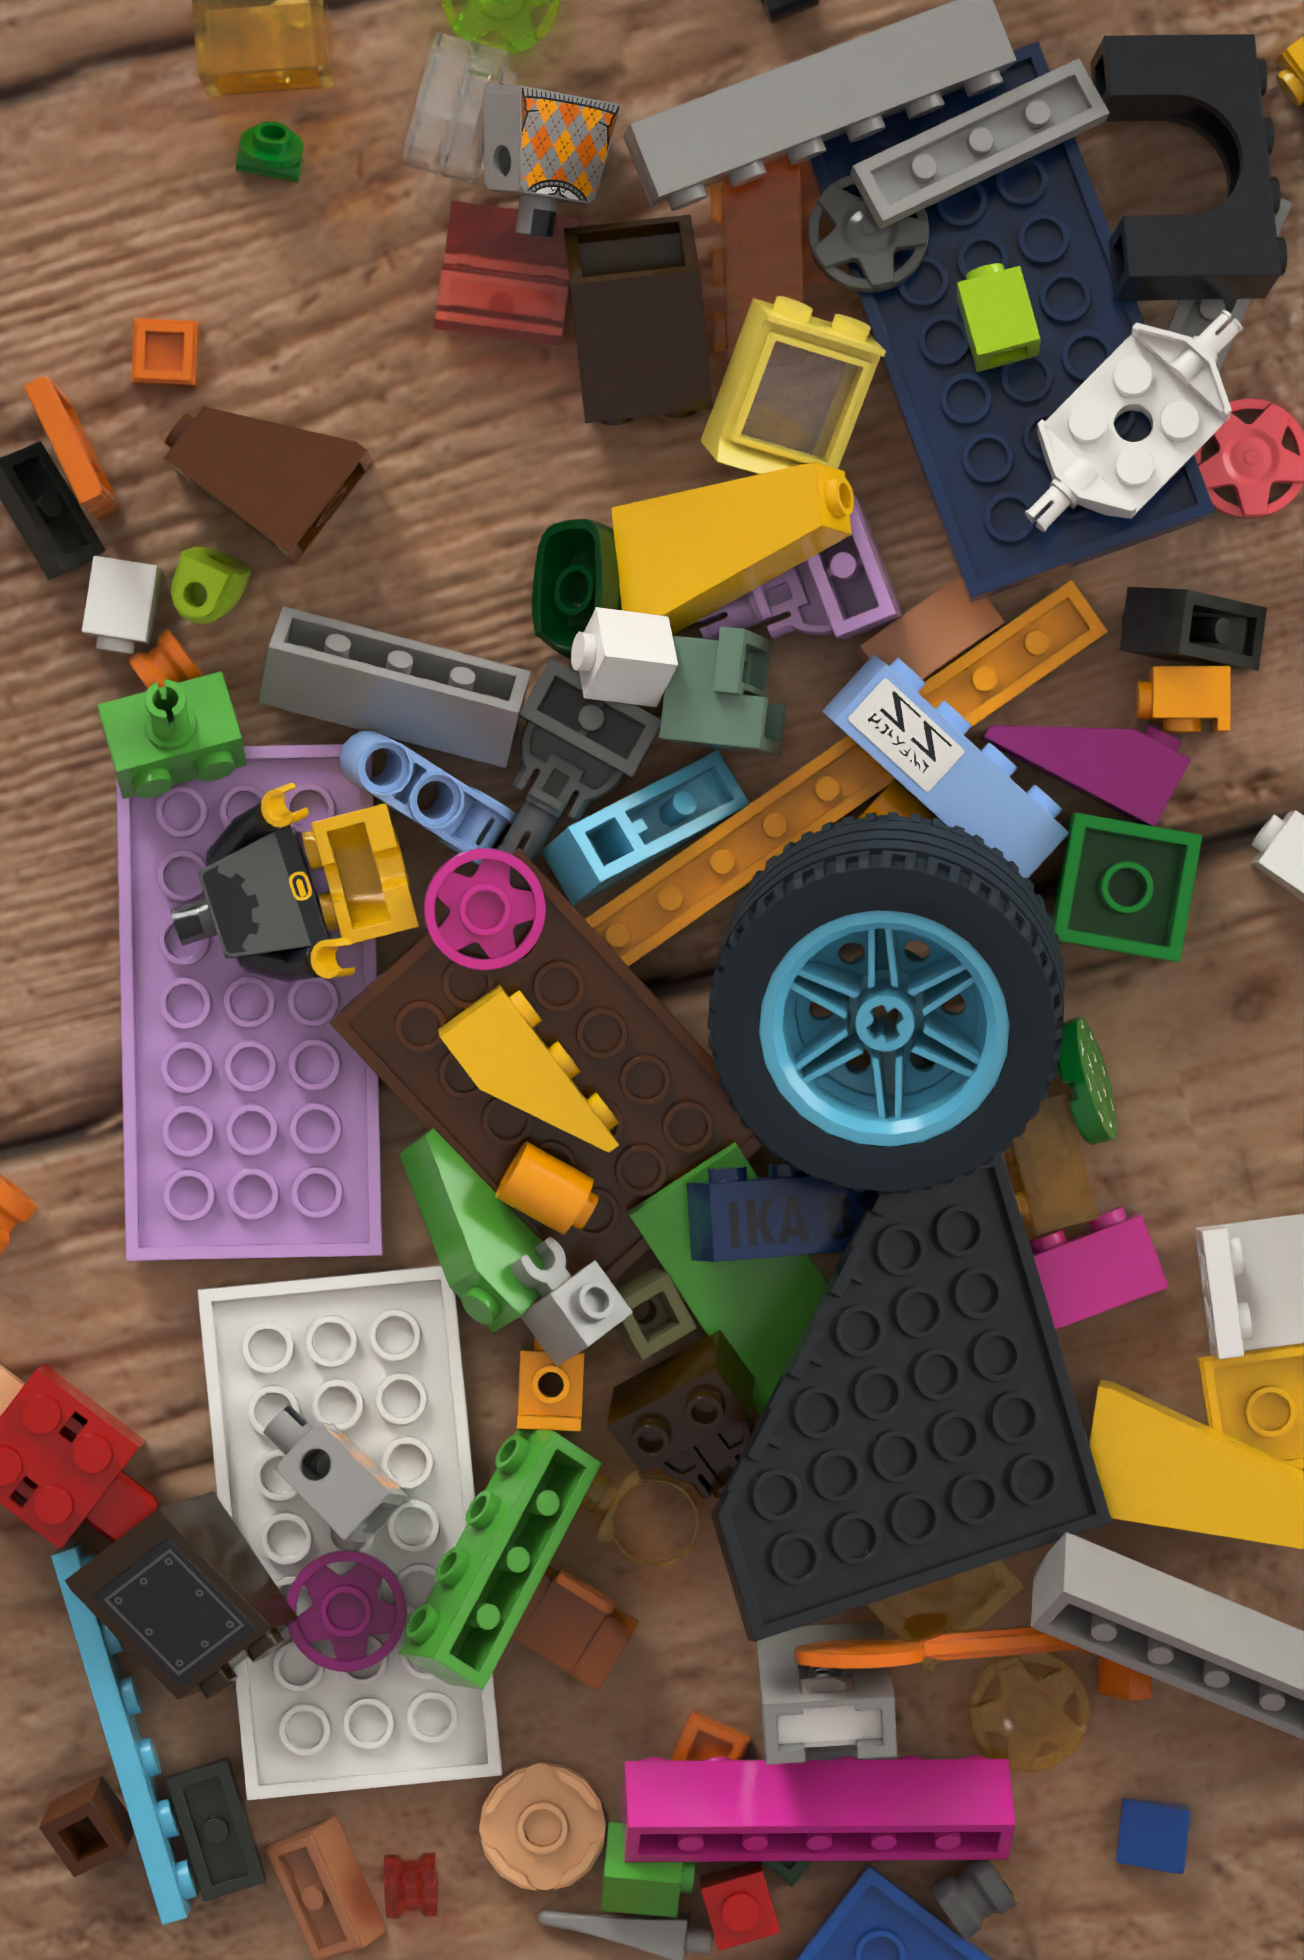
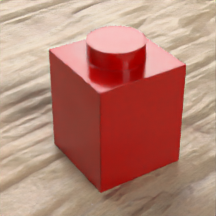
(739, 1904)

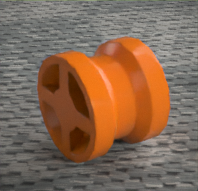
(164, 662)

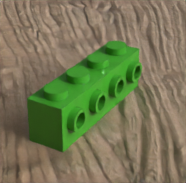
(499, 1557)

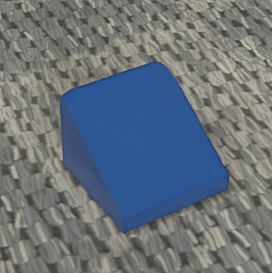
(1153, 1835)

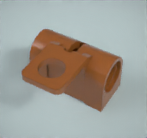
(575, 1626)

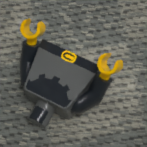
(263, 898)

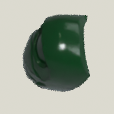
(571, 578)

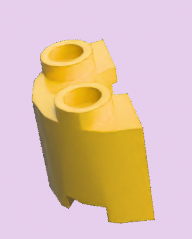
(363, 873)

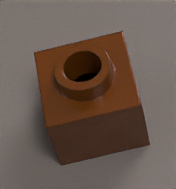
(87, 1826)

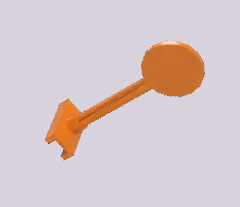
(1113, 1678)

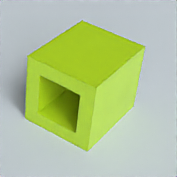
(997, 316)

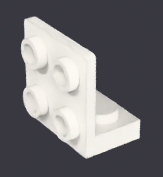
(1252, 1283)

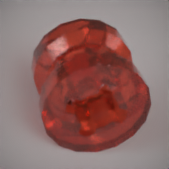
(411, 1885)

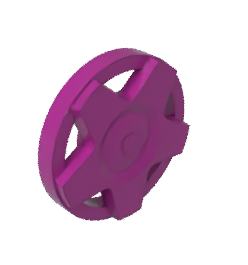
(347, 1610)

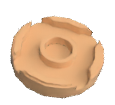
(542, 1826)

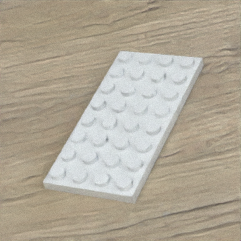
(388, 1372)

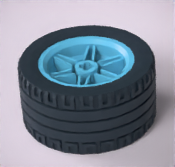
(882, 887)

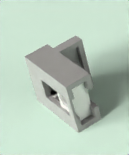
(824, 1710)

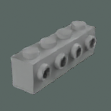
(394, 693)

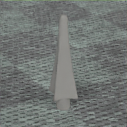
(654, 1934)

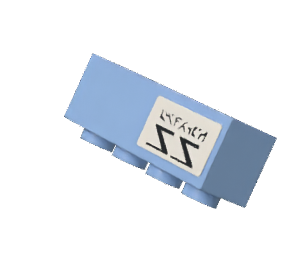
(942, 767)

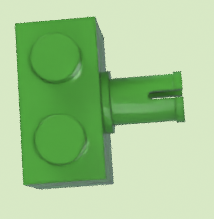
(172, 735)

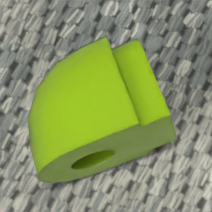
(208, 584)

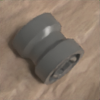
(973, 1896)

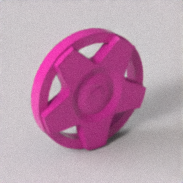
(484, 909)

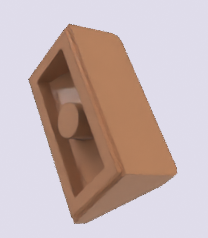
(326, 1890)

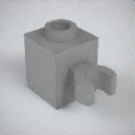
(571, 1308)

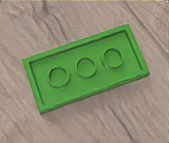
(754, 1302)

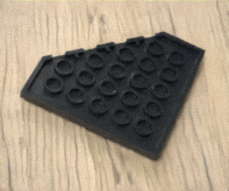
(912, 1419)

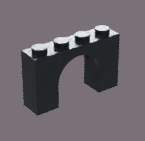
(1216, 91)

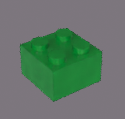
(1125, 887)

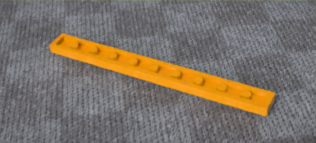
(838, 780)

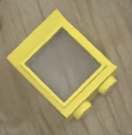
(791, 388)

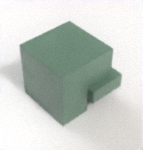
(721, 695)

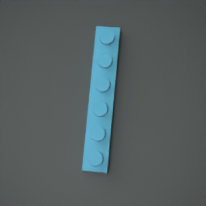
(133, 1757)

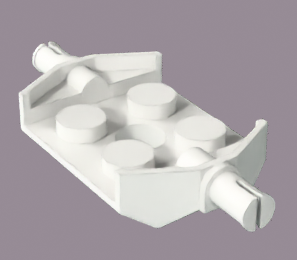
(1152, 373)

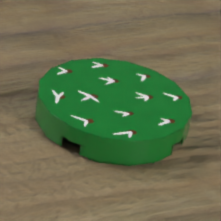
(1088, 1081)

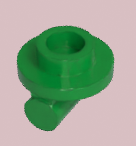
(271, 152)

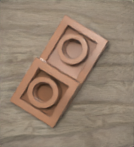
(935, 631)

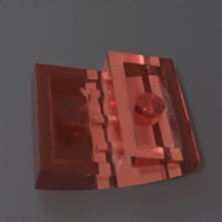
(503, 279)

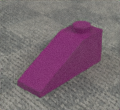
(1110, 765)

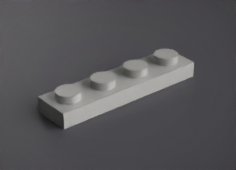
(979, 143)

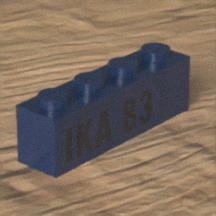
(770, 1215)

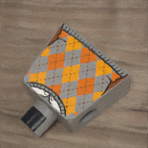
(545, 150)
(353, 1495)

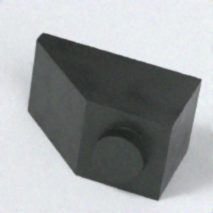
(1192, 627)

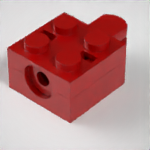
(67, 1470)

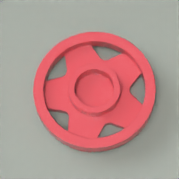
(1253, 459)

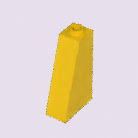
(722, 540)
(1188, 1475)

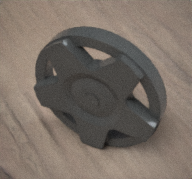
(861, 241)

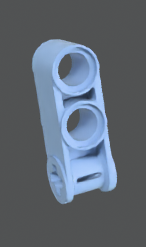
(459, 817)

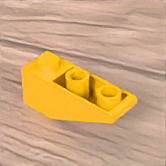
(512, 1063)

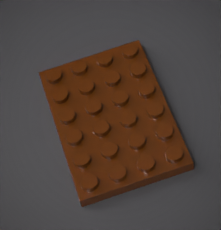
(612, 1029)

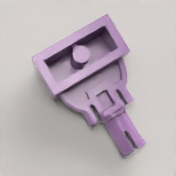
(833, 592)

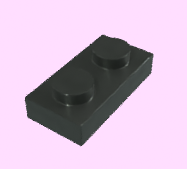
(46, 511)
(216, 1829)

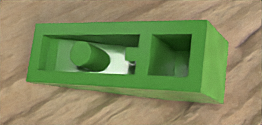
(471, 1232)

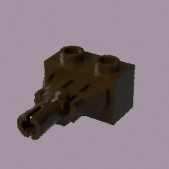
(688, 1414)

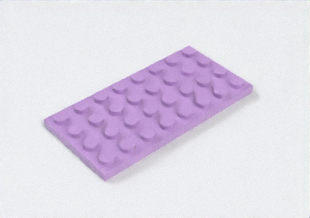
(238, 1095)

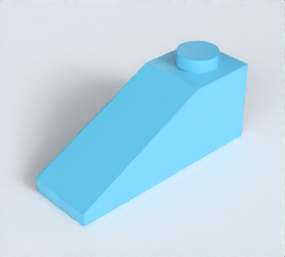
(643, 827)

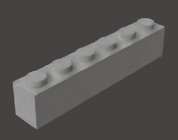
(818, 99)
(1171, 1631)

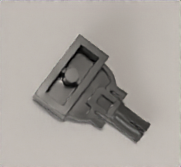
(575, 749)

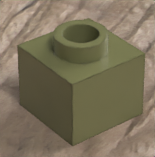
(666, 1319)

